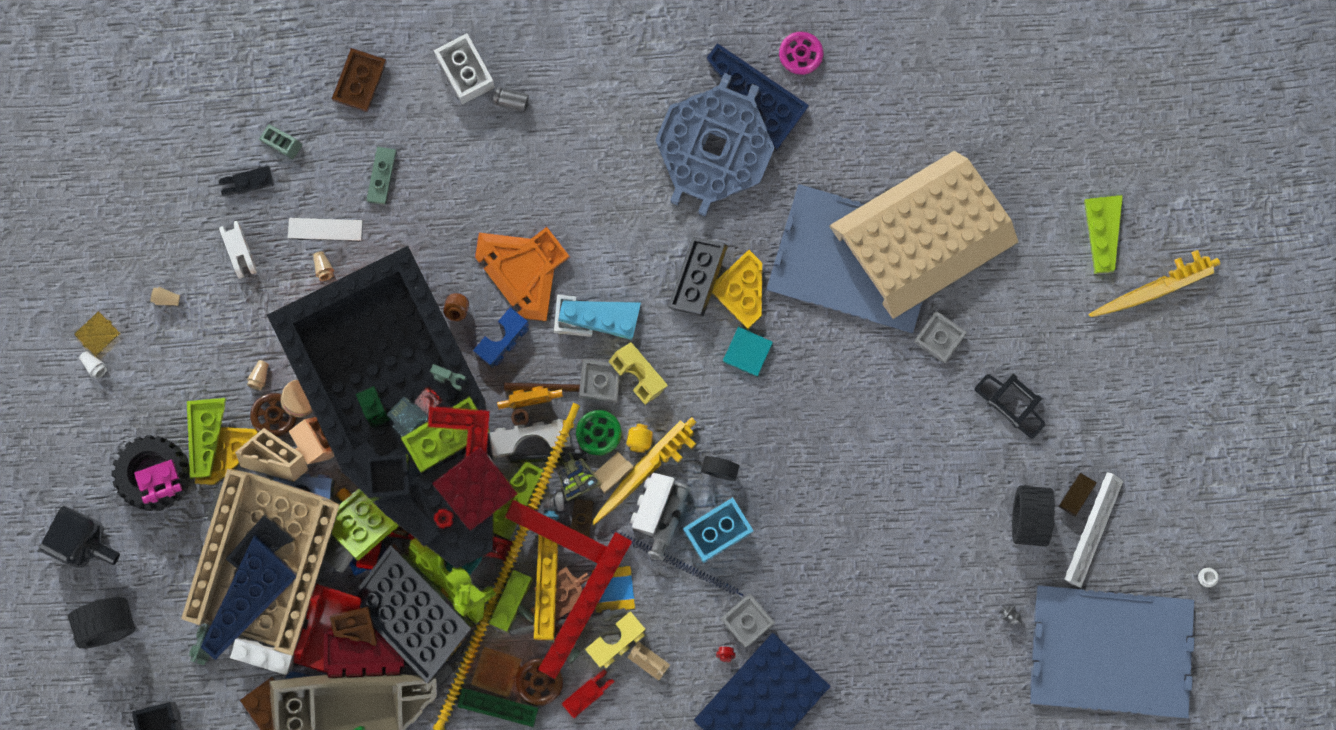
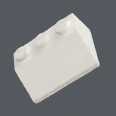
(652, 504)

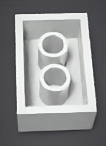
(464, 68)

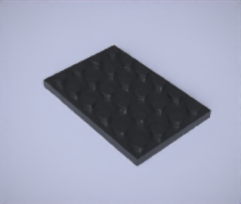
(412, 613)

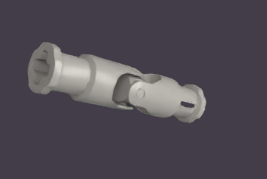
(668, 524)

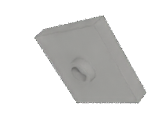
(940, 337)
(599, 381)
(337, 555)
(747, 620)

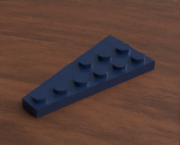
(775, 104)

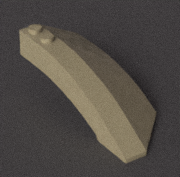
(349, 702)

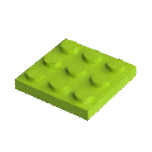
(361, 525)

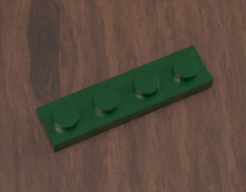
(498, 707)

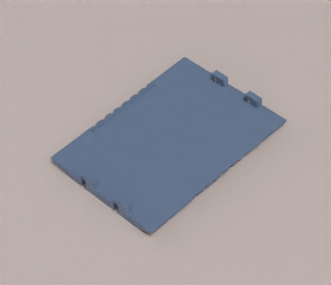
(824, 270)
(1112, 651)

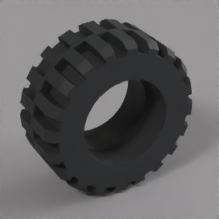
(130, 460)

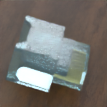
(407, 416)

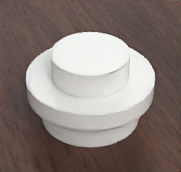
(1208, 577)

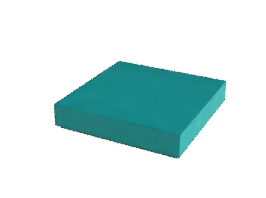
(747, 351)

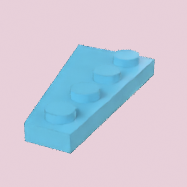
(605, 317)

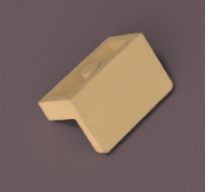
(613, 472)

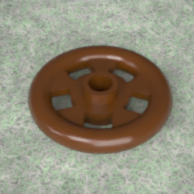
(257, 411)
(536, 699)

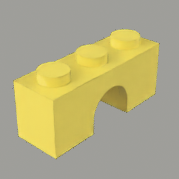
(632, 361)
(604, 653)

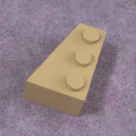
(272, 457)

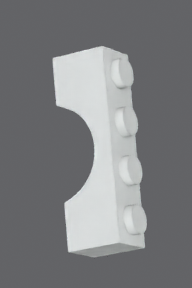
(506, 441)

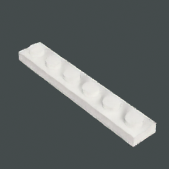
(1093, 530)

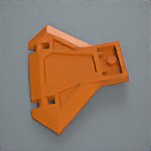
(523, 268)

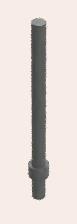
(605, 615)

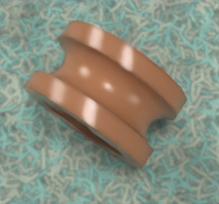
(517, 412)

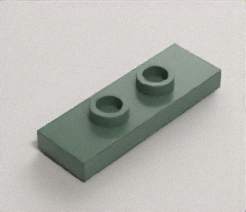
(381, 175)

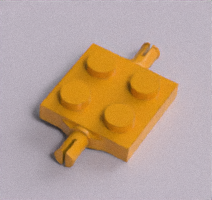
(536, 396)

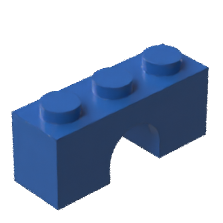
(493, 352)

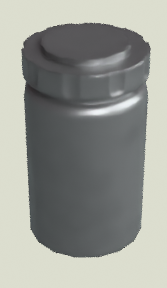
(511, 99)

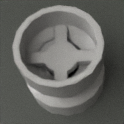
(548, 500)

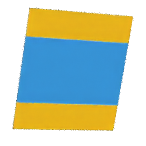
(618, 592)

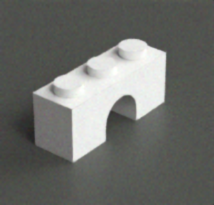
(254, 653)

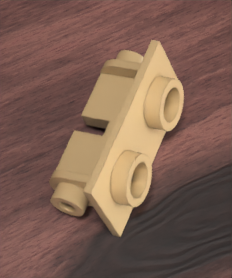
(648, 661)

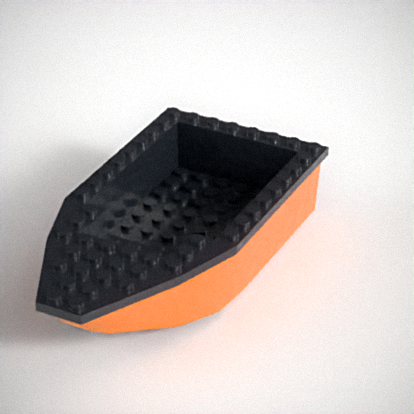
(385, 334)

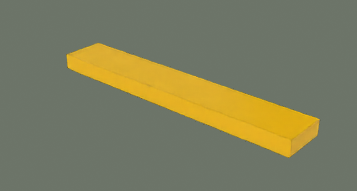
(546, 589)

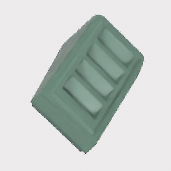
(290, 148)

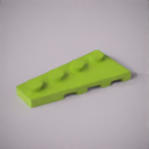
(1103, 229)

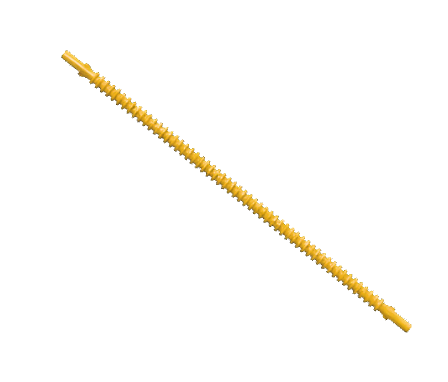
(447, 707)

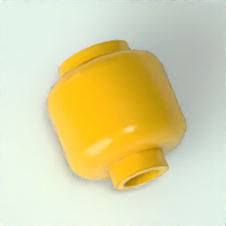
(639, 438)

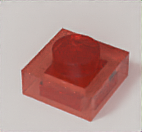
(426, 399)

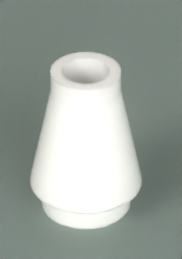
(93, 365)

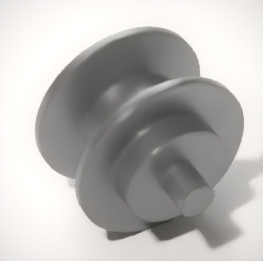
(1012, 615)

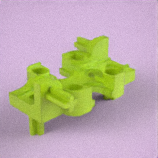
(457, 584)

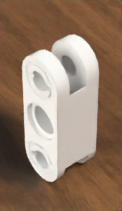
(238, 250)

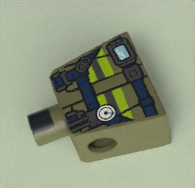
(576, 477)

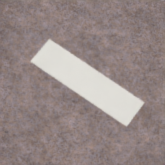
(324, 229)

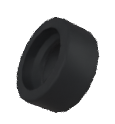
(720, 468)

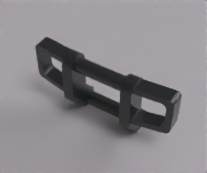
(1007, 413)

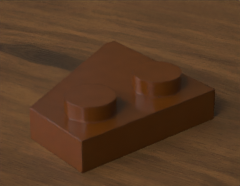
(354, 625)

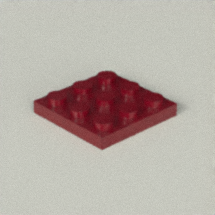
(475, 488)

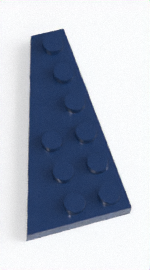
(254, 587)

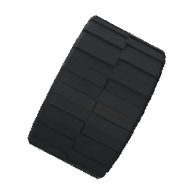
(1033, 516)
(101, 622)

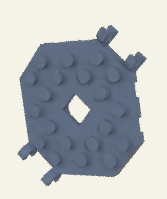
(725, 116)

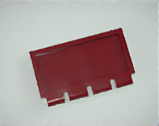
(356, 656)

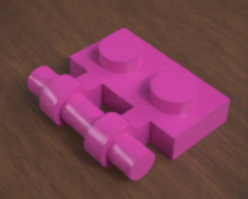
(155, 476)

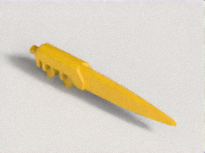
(1179, 278)
(663, 450)

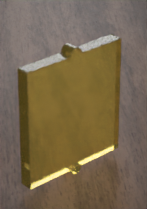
(97, 333)

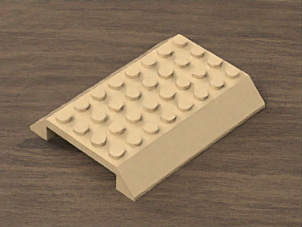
(927, 232)
(239, 507)

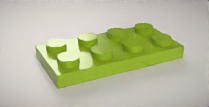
(433, 445)

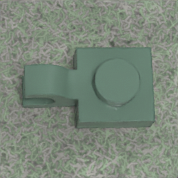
(441, 374)

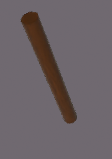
(551, 387)

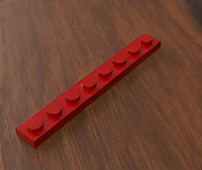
(585, 605)

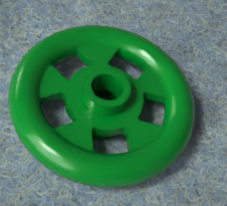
(612, 423)

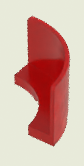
(322, 604)

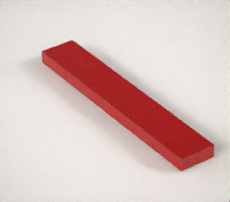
(555, 531)

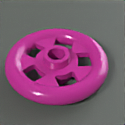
(799, 38)

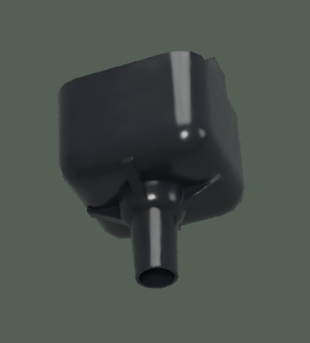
(76, 539)

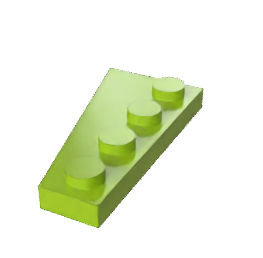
(204, 428)
(524, 483)

